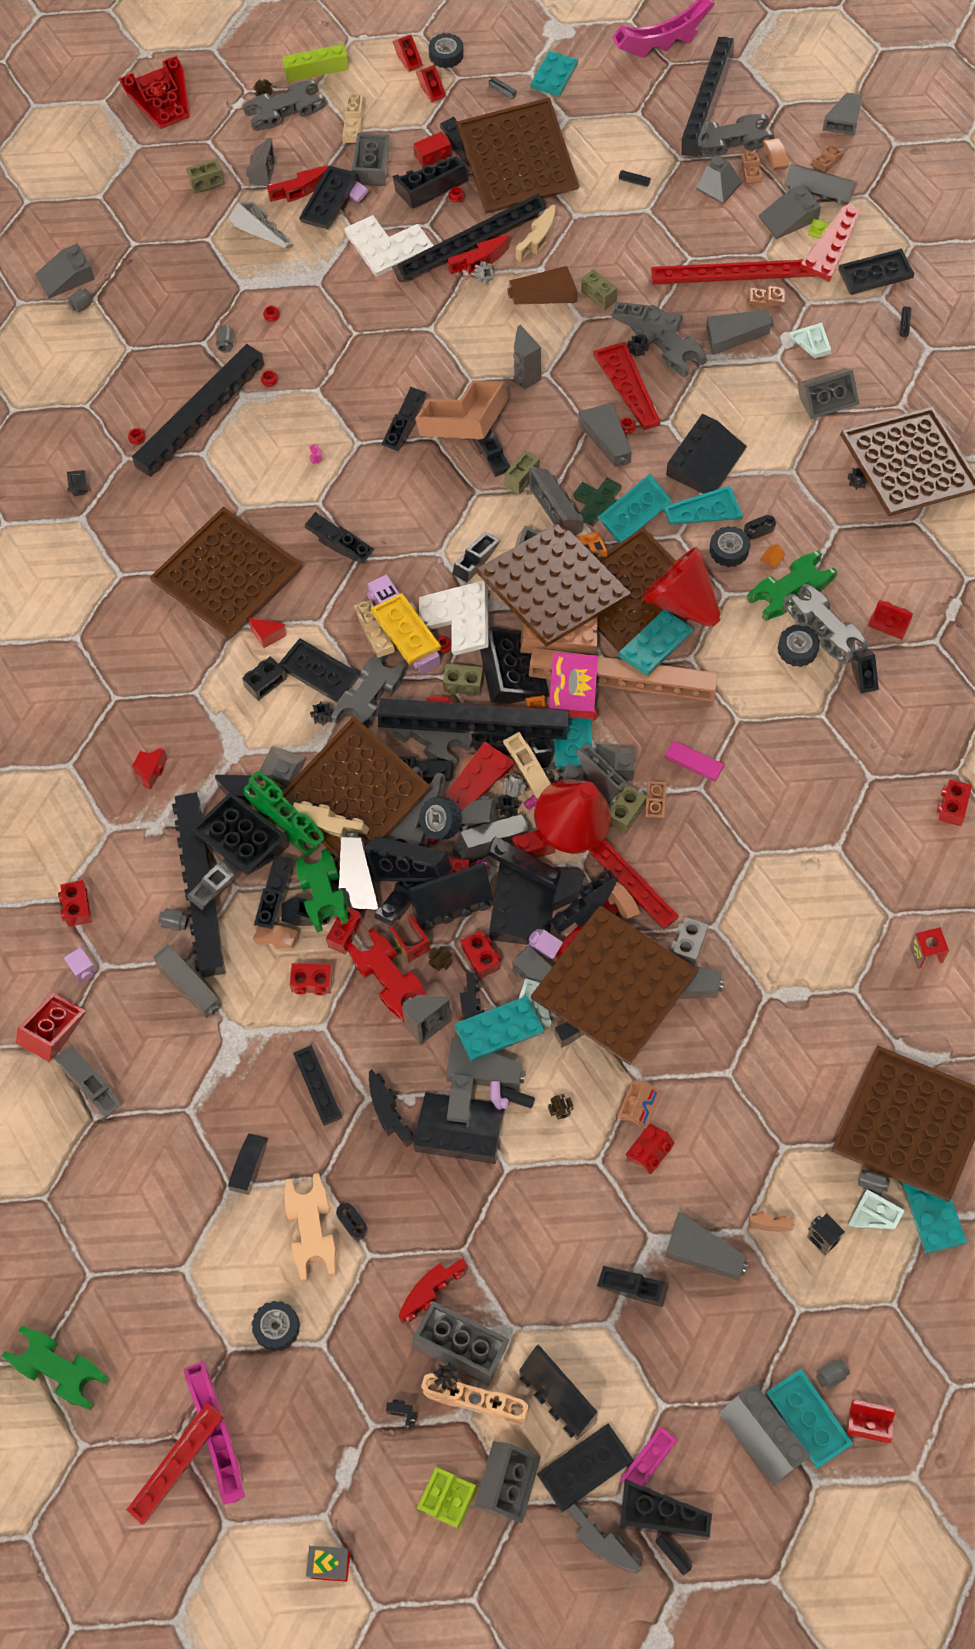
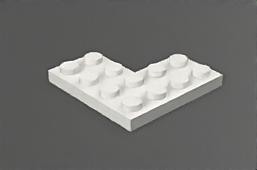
(383, 251)
(463, 608)

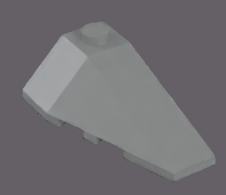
(252, 219)

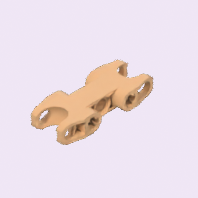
(313, 1243)
(488, 1400)

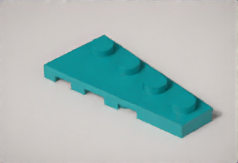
(707, 507)

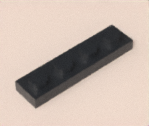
(524, 863)
(317, 1085)

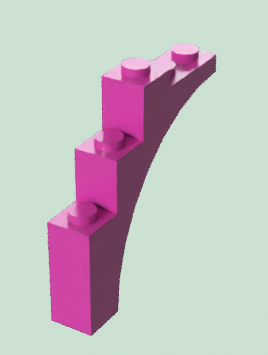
(681, 27)
(220, 1443)

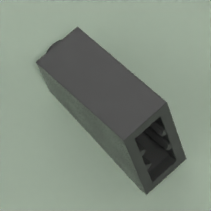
(844, 115)

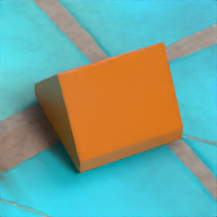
(773, 555)
(536, 702)

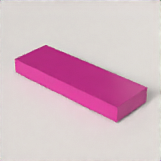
(694, 761)
(650, 1457)

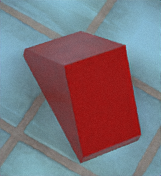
(267, 631)

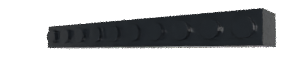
(707, 97)
(469, 237)
(198, 410)
(472, 719)
(196, 864)

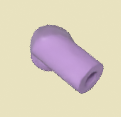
(495, 1096)

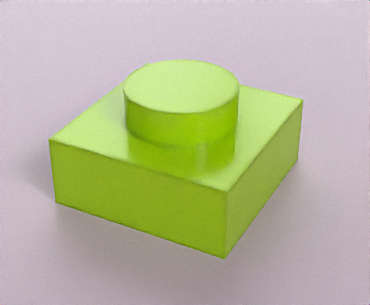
(817, 228)

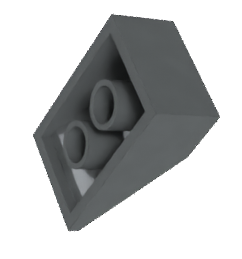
(371, 158)
(791, 212)
(65, 271)

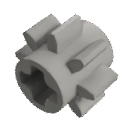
(483, 272)
(514, 785)

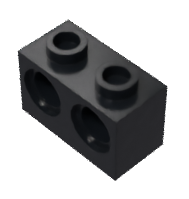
(266, 680)
(825, 1233)

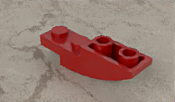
(297, 188)
(486, 251)
(423, 1292)

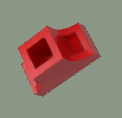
(149, 766)

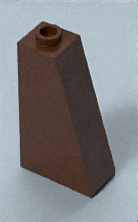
(544, 288)

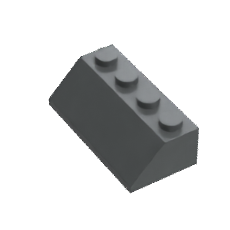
(821, 183)
(554, 500)
(460, 1341)
(764, 1434)

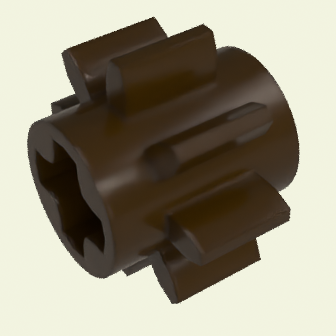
(262, 87)
(440, 958)
(560, 1106)

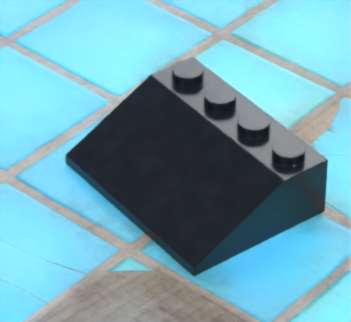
(705, 456)
(508, 669)
(240, 834)
(451, 897)
(519, 907)
(472, 1140)
(558, 1393)

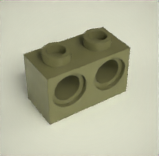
(205, 175)
(599, 289)
(517, 475)
(463, 675)
(629, 810)

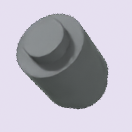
(79, 300)
(225, 338)
(173, 920)
(874, 1181)
(832, 1373)

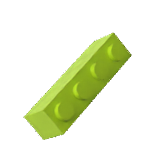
(315, 62)

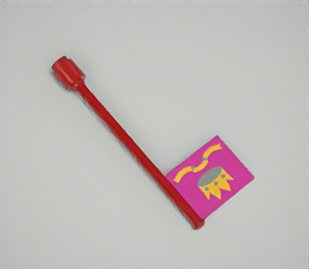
(571, 686)

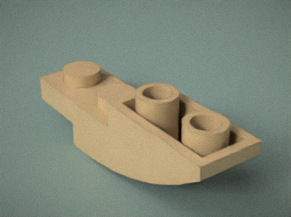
(353, 117)
(540, 235)
(373, 631)
(527, 764)
(329, 821)

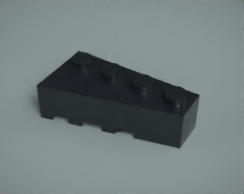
(430, 182)
(405, 862)
(658, 1513)

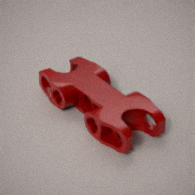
(378, 962)

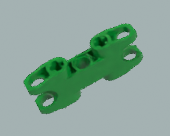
(801, 573)
(270, 802)
(324, 901)
(69, 1375)

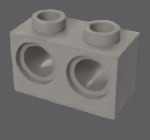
(693, 942)

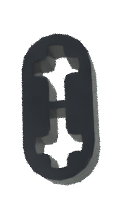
(759, 527)
(347, 1224)

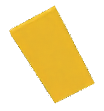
(405, 629)

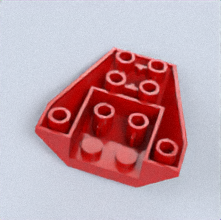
(162, 109)

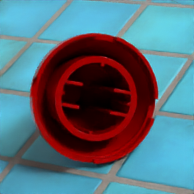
(686, 590)
(572, 816)

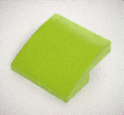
(447, 1498)

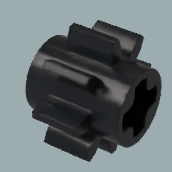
(637, 345)
(857, 479)
(321, 713)
(555, 771)
(504, 807)
(446, 1369)

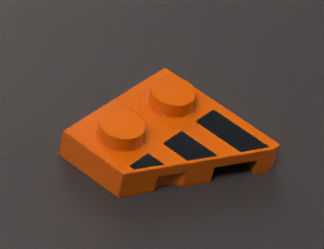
(593, 543)

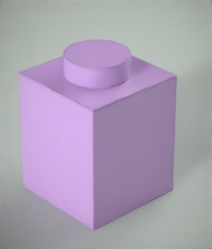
(544, 943)
(80, 965)

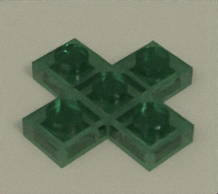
(596, 500)

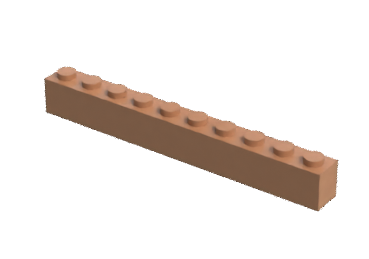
(621, 675)

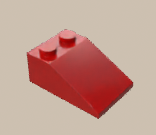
(49, 1027)

